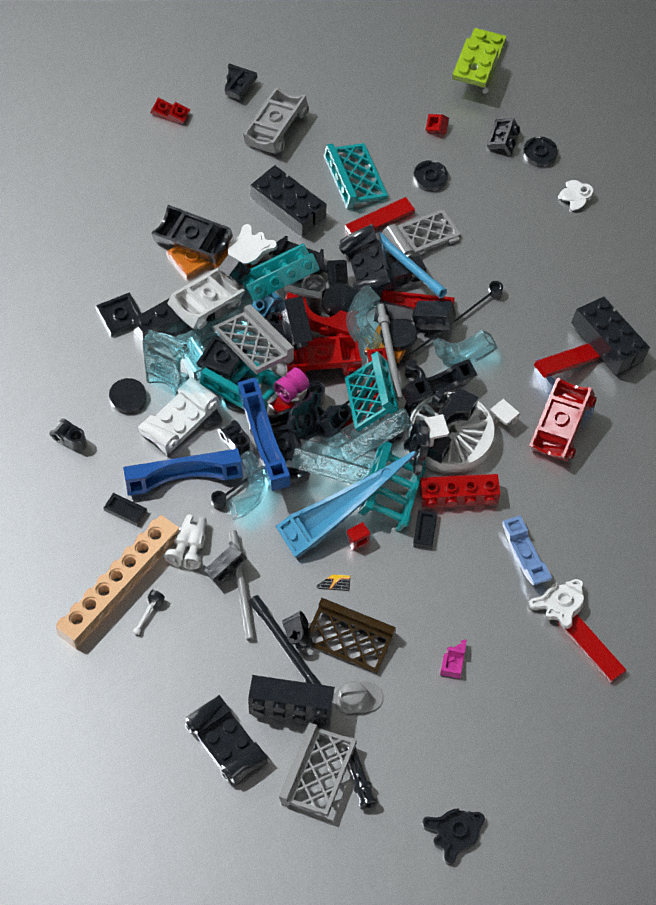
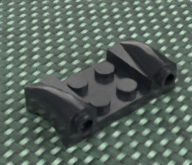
(193, 234)
(368, 259)
(287, 443)
(225, 740)

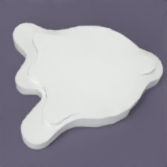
(250, 247)
(561, 602)

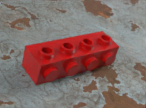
(459, 490)

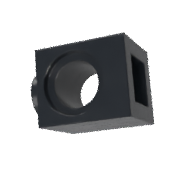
(234, 269)

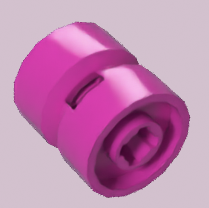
(292, 384)

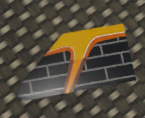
(335, 582)

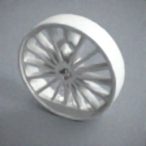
(459, 434)

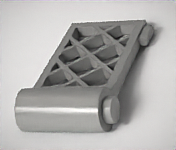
(403, 241)

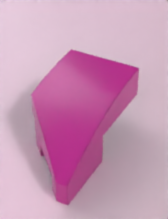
(453, 660)

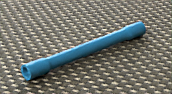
(432, 284)

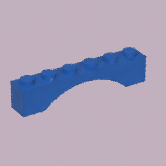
(267, 447)
(146, 476)

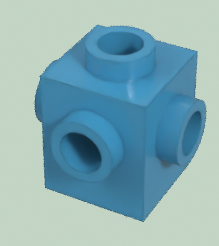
(267, 304)

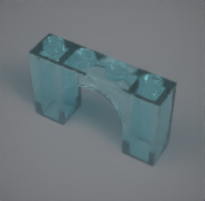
(196, 338)

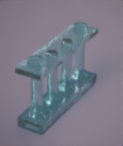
(356, 444)
(328, 462)

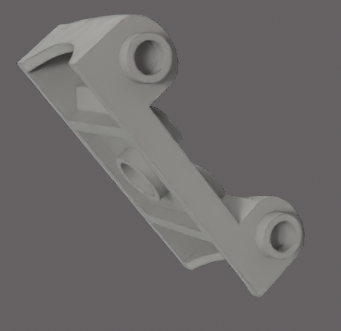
(273, 120)

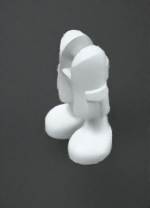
(188, 536)

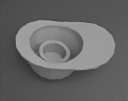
(358, 697)

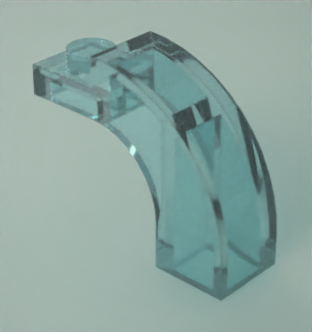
(357, 320)
(473, 348)
(256, 489)

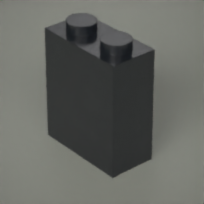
(295, 322)

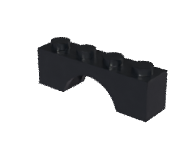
(449, 379)
(459, 407)

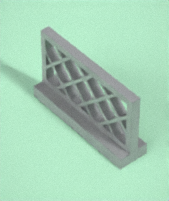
(265, 333)
(299, 769)

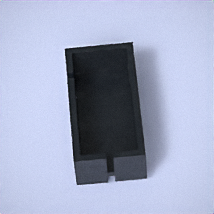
(288, 201)
(610, 335)
(291, 700)

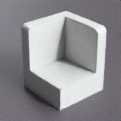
(504, 412)
(436, 428)

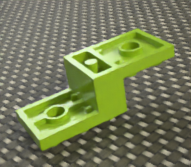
(479, 57)

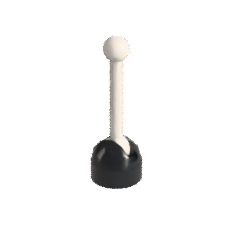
(155, 599)

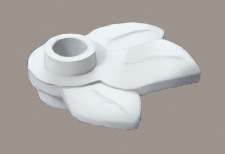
(574, 194)

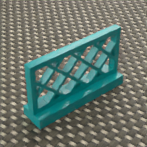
(342, 176)
(383, 386)

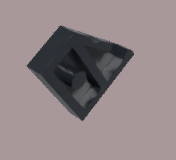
(238, 81)

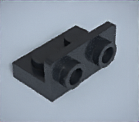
(504, 135)

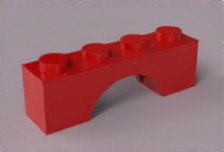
(325, 326)

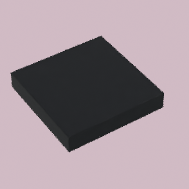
(118, 313)
(219, 358)

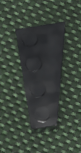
(160, 319)

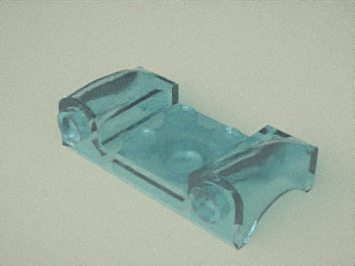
(163, 359)

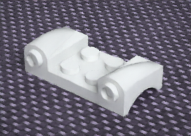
(204, 297)
(180, 416)

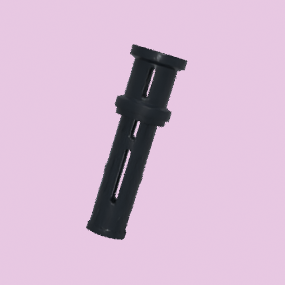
(363, 787)

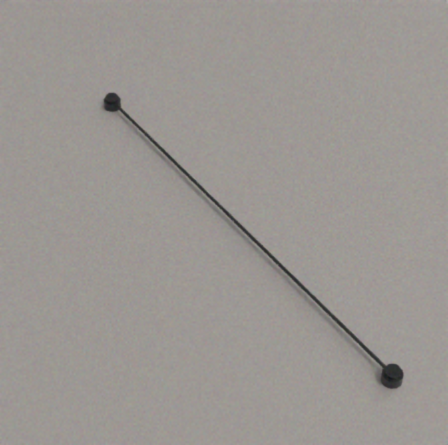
(495, 289)

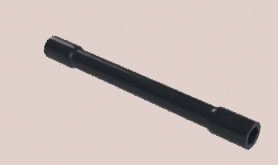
(262, 611)

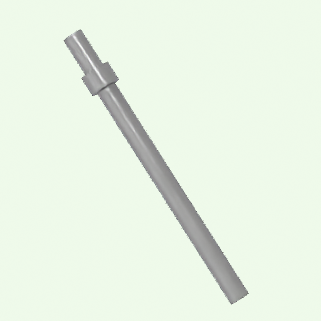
(384, 323)
(243, 592)

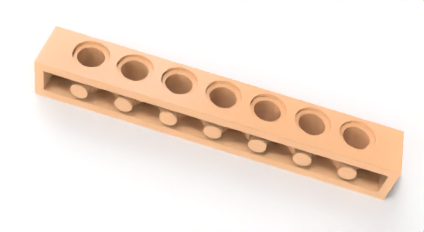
(76, 633)

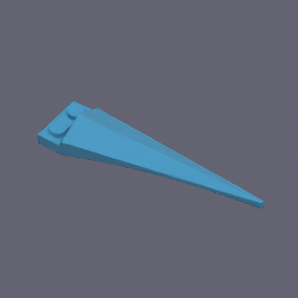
(314, 523)

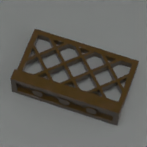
(361, 622)

